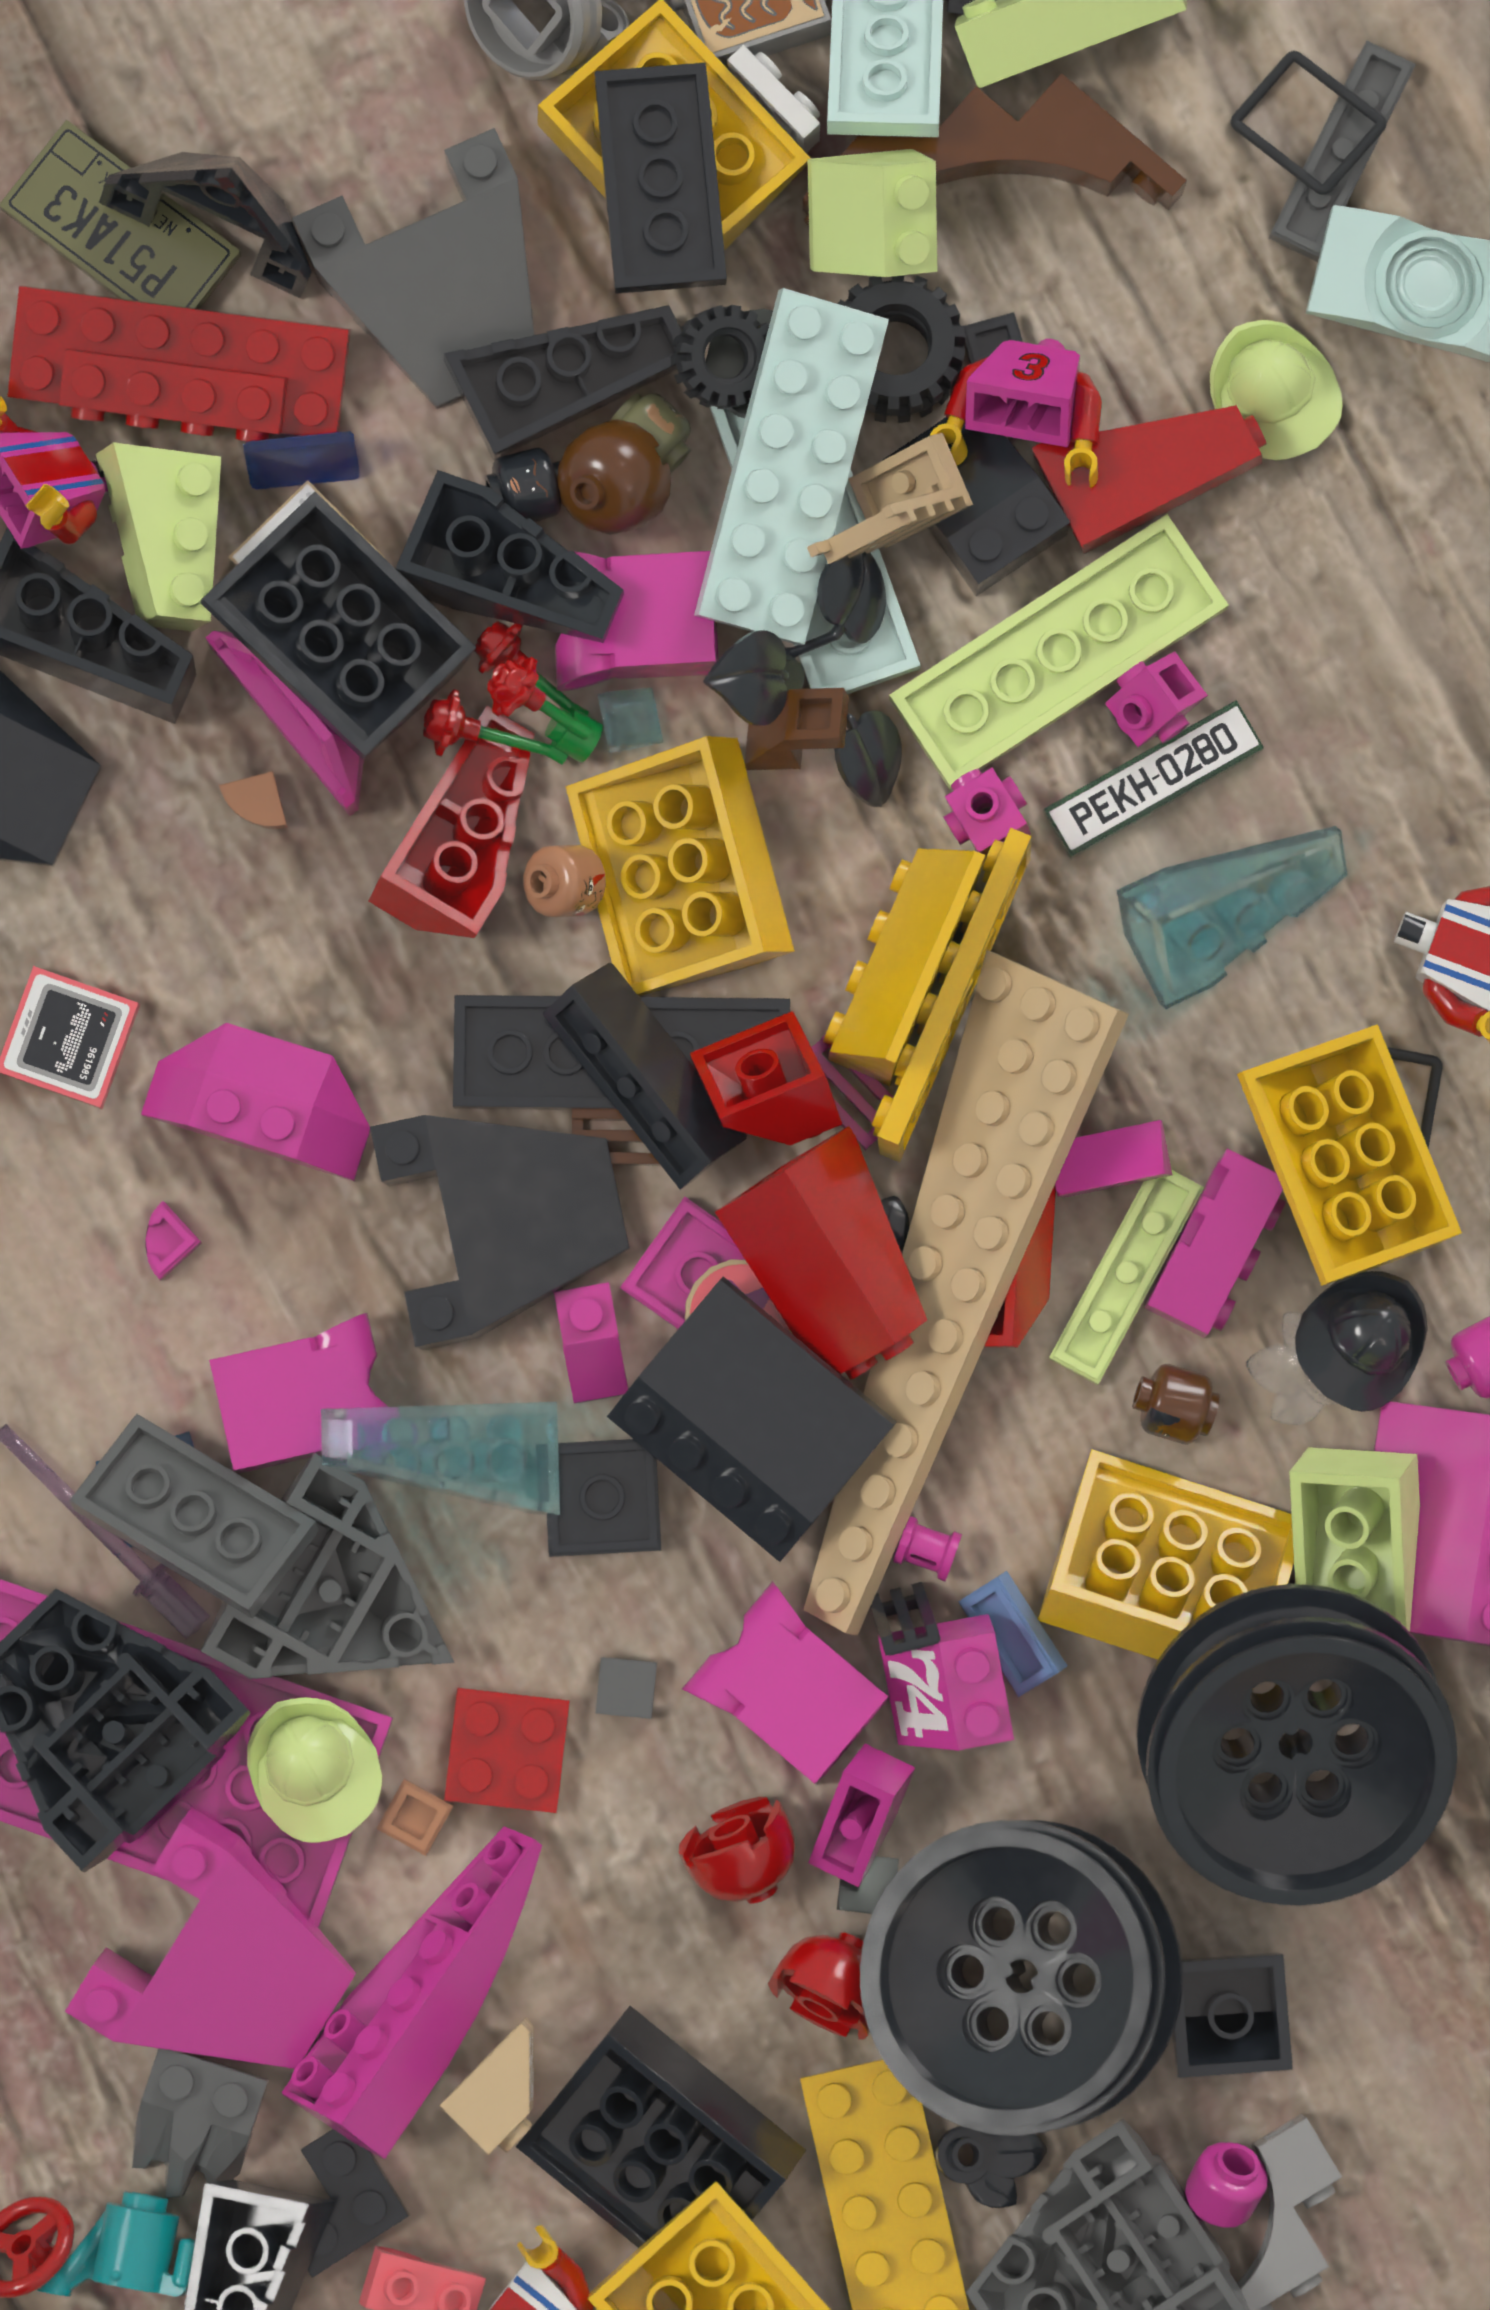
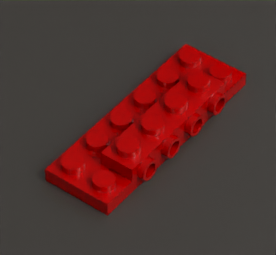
(177, 365)

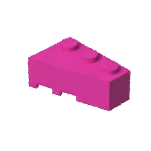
(1217, 1245)

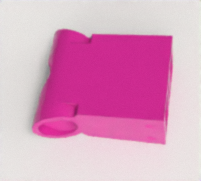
(652, 627)
(277, 1393)
(789, 1687)

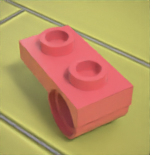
(410, 2283)

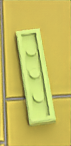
(1125, 1275)

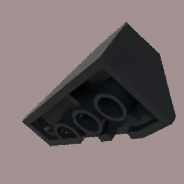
(497, 564)

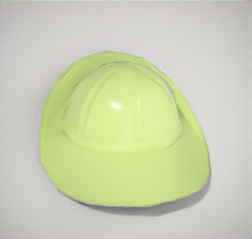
(1280, 382)
(313, 1769)

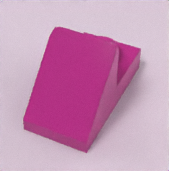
(591, 1342)

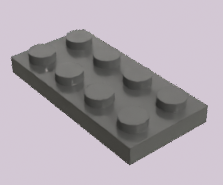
(194, 1515)

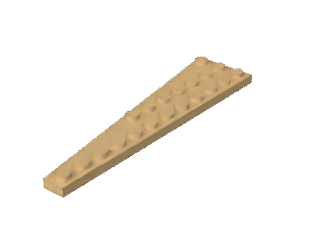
(999, 1146)

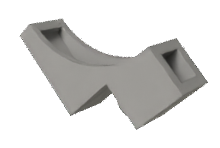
(1296, 2173)

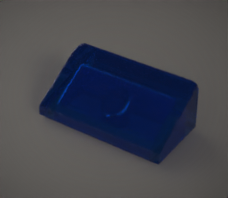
(302, 458)

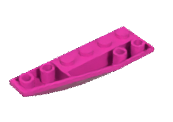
(416, 2003)

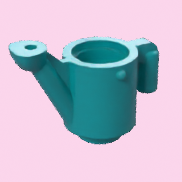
(129, 2250)

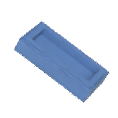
(1022, 1643)

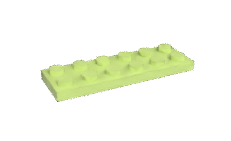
(1058, 651)

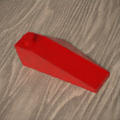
(461, 841)

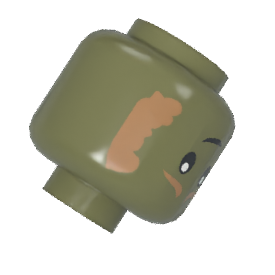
(663, 422)

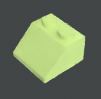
(873, 214)

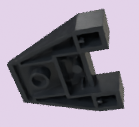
(519, 1211)

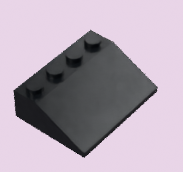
(339, 626)
(751, 1419)
(652, 2131)

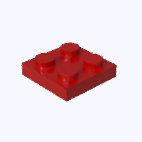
(507, 1750)

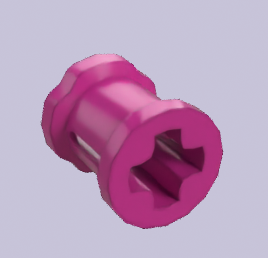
(927, 1548)

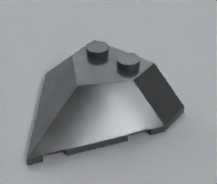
(341, 1601)

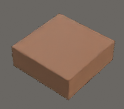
(415, 1817)

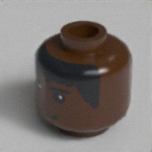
(1176, 1404)

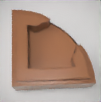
(256, 800)

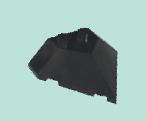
(227, 190)

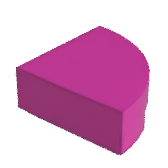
(167, 1241)

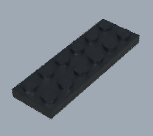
(518, 1061)

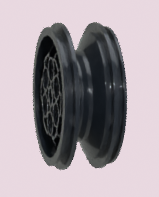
(1294, 1835)
(935, 2023)

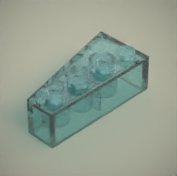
(462, 1450)

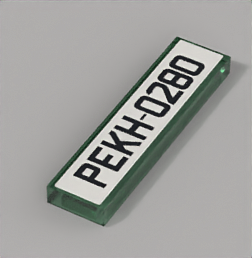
(1153, 779)

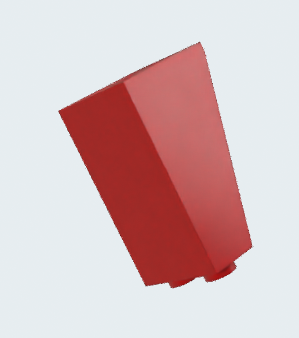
(828, 1255)

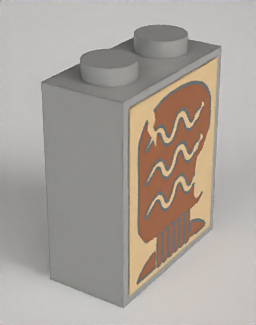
(757, 24)

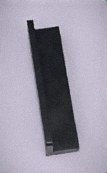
(642, 1073)

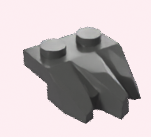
(196, 2119)

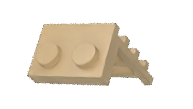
(900, 499)

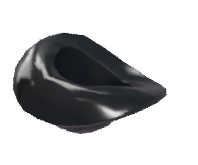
(1362, 1339)

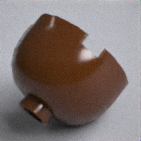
(613, 478)

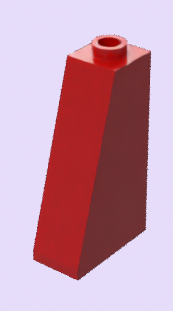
(1150, 470)

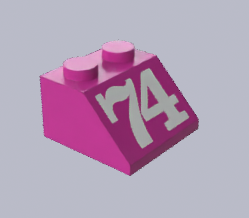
(949, 1690)

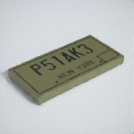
(167, 263)

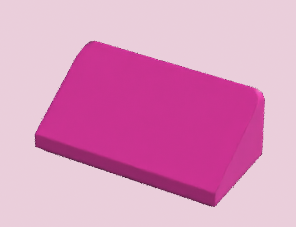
(1114, 1159)

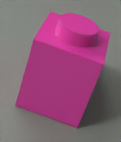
(861, 1814)

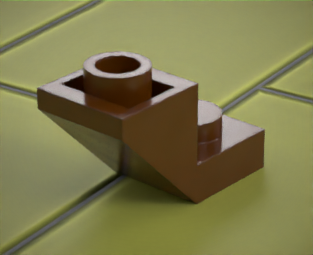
(808, 721)

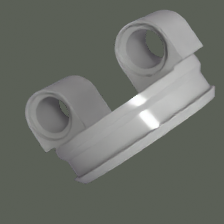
(566, 42)

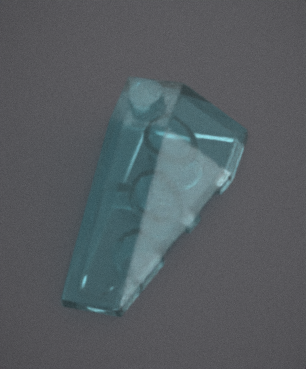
(1209, 910)

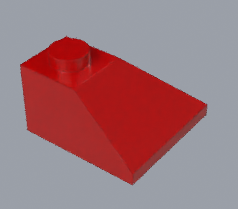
(768, 1082)

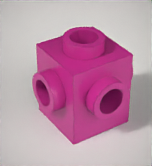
(1155, 699)
(982, 790)

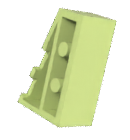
(166, 529)

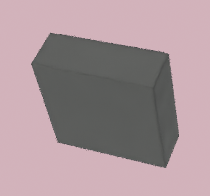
(626, 1687)

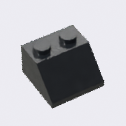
(1233, 2016)

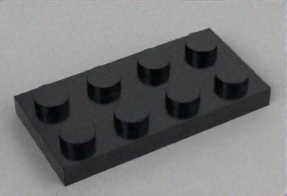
(660, 178)

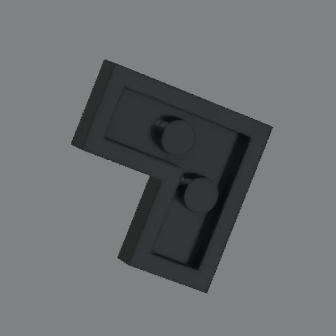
(363, 2198)

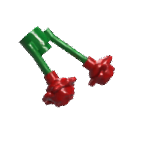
(514, 685)

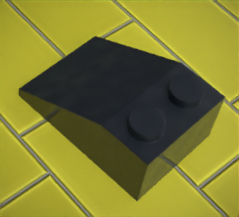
(1010, 512)

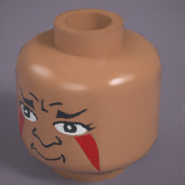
(564, 881)

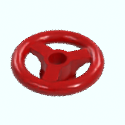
(32, 2250)

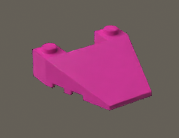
(242, 1974)

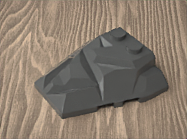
(1110, 2239)

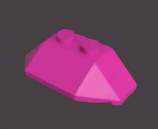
(311, 738)
(262, 1099)

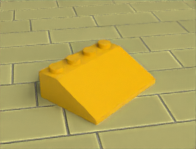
(750, 147)
(681, 865)
(904, 960)
(1349, 1155)
(1156, 1554)
(706, 2261)

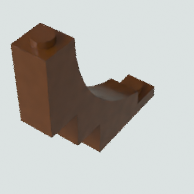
(1057, 138)

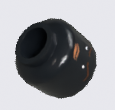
(527, 483)

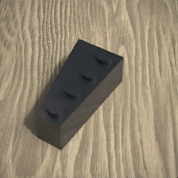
(555, 377)
(84, 637)
(253, 2246)

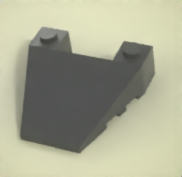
(436, 282)

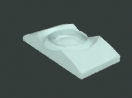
(1404, 281)

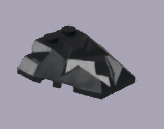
(106, 1724)

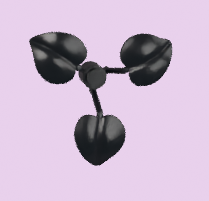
(760, 671)

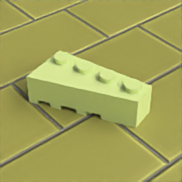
(1022, 34)

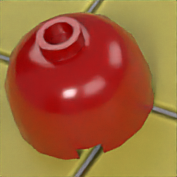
(742, 1853)
(824, 1982)

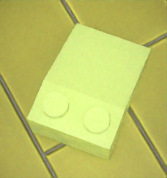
(1357, 1524)

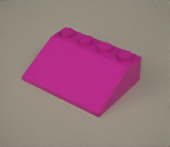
(1454, 1516)

